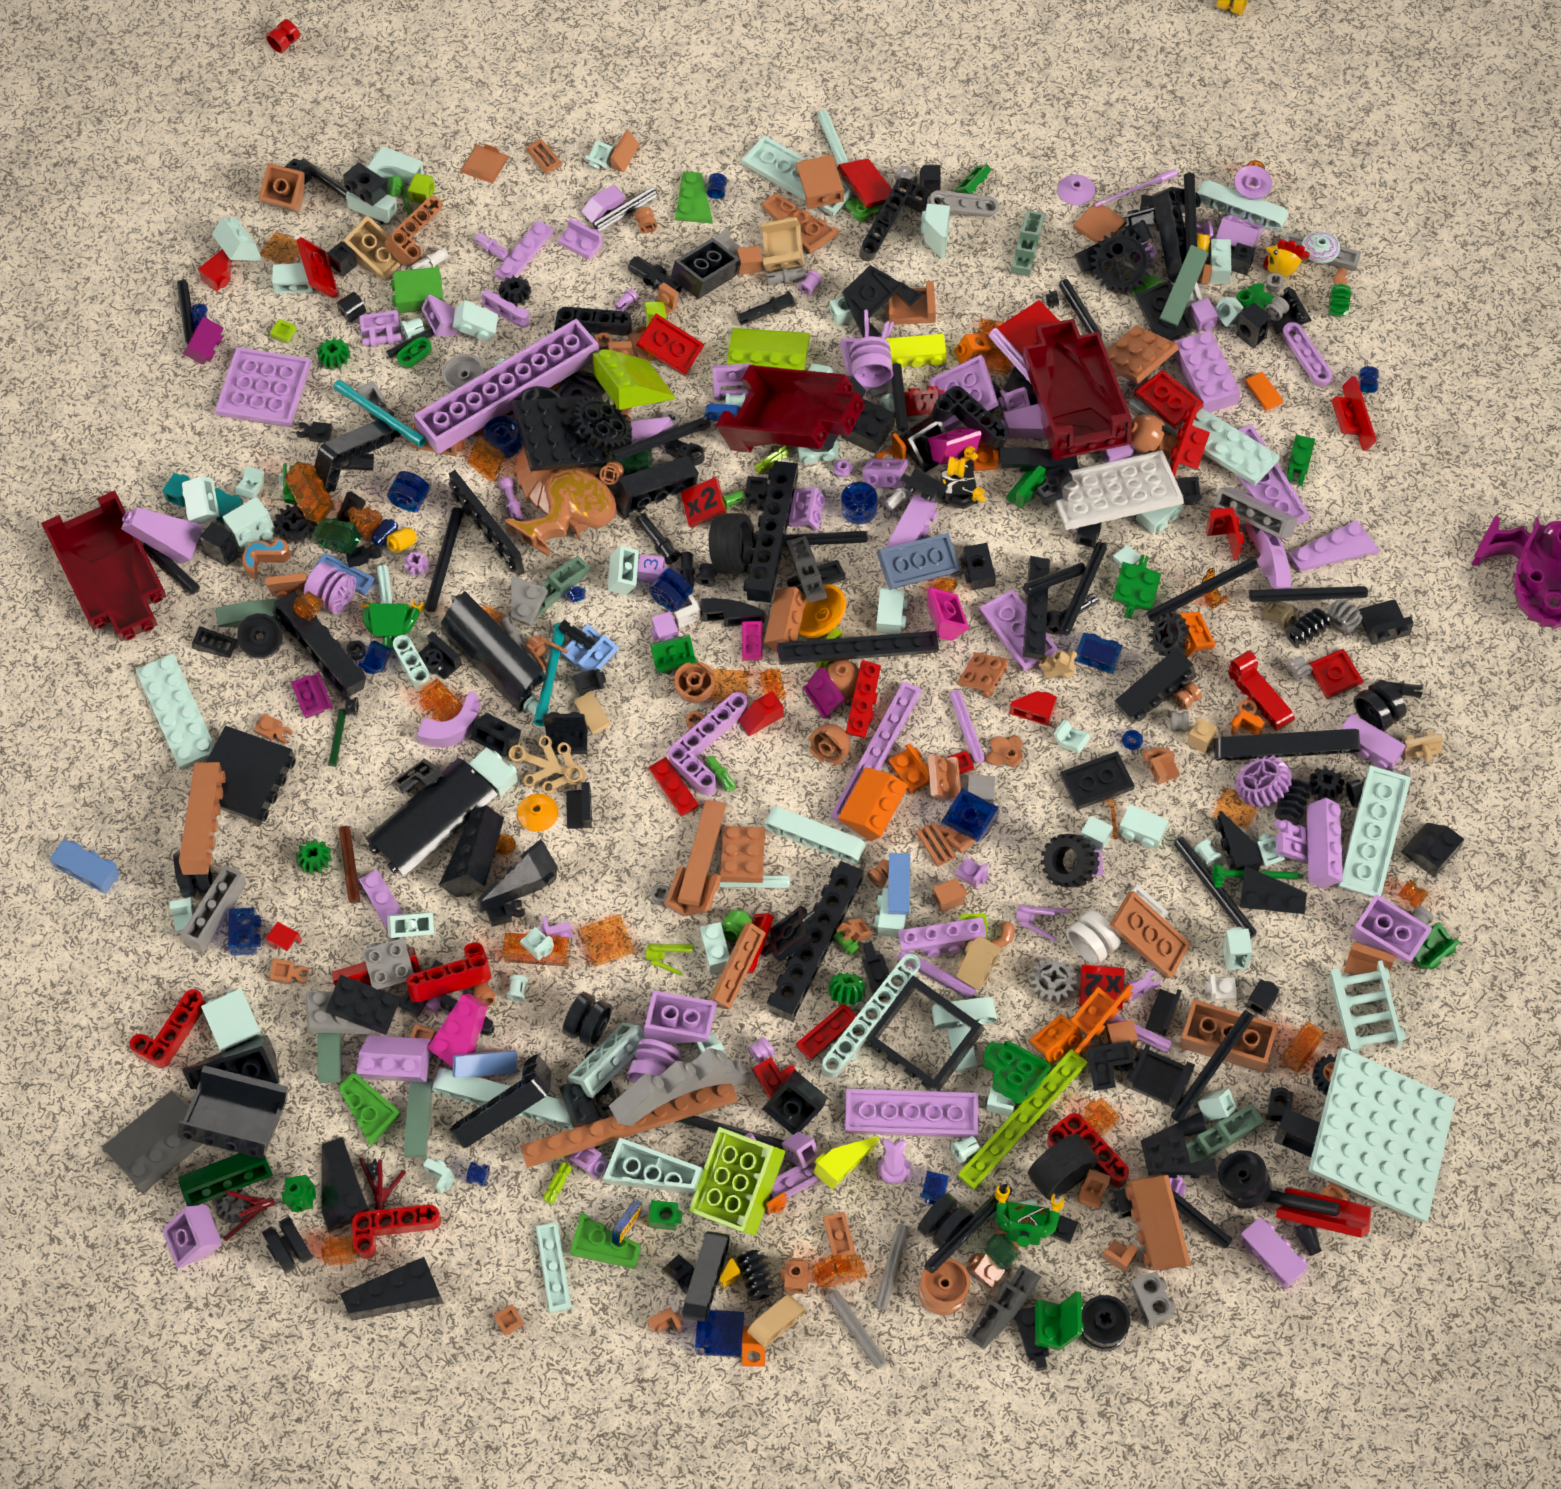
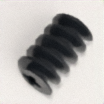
(1307, 626)
(1293, 802)
(754, 1275)

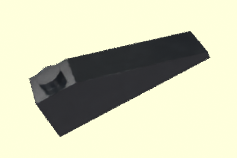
(340, 1186)

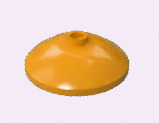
(823, 615)

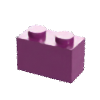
(203, 341)

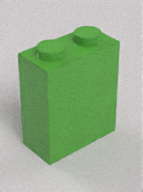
(414, 286)

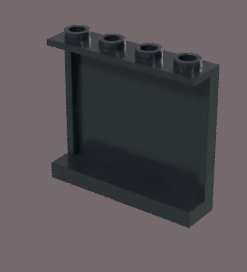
(252, 772)
(234, 1112)

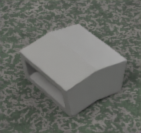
(982, 786)

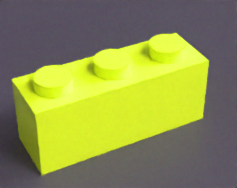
(918, 350)

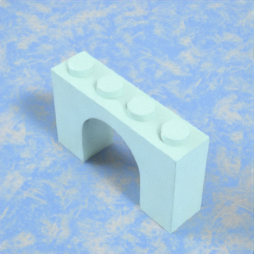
(386, 164)

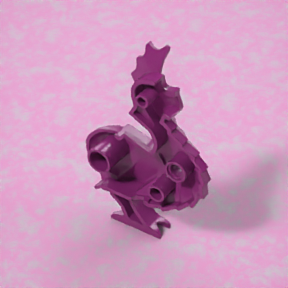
(1538, 568)

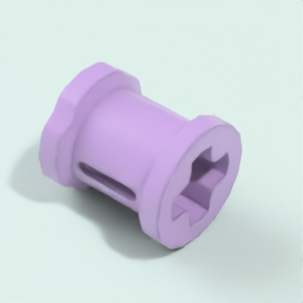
(810, 282)

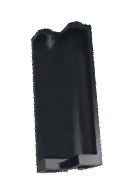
(491, 650)
(430, 817)

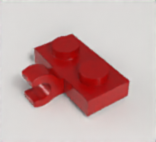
(770, 1076)

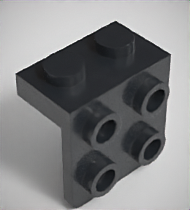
(1385, 622)
(569, 729)

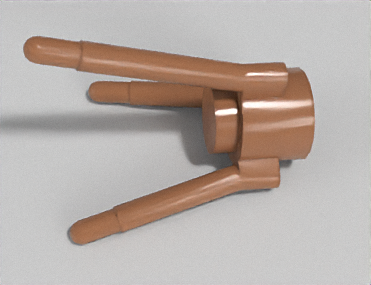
(537, 648)

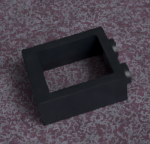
(1297, 1132)

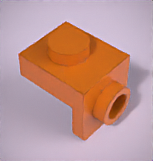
(1250, 722)

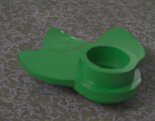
(1256, 295)

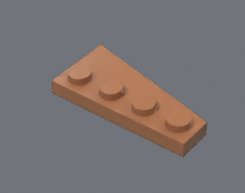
(813, 231)

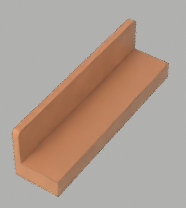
(737, 966)

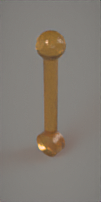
(1112, 803)

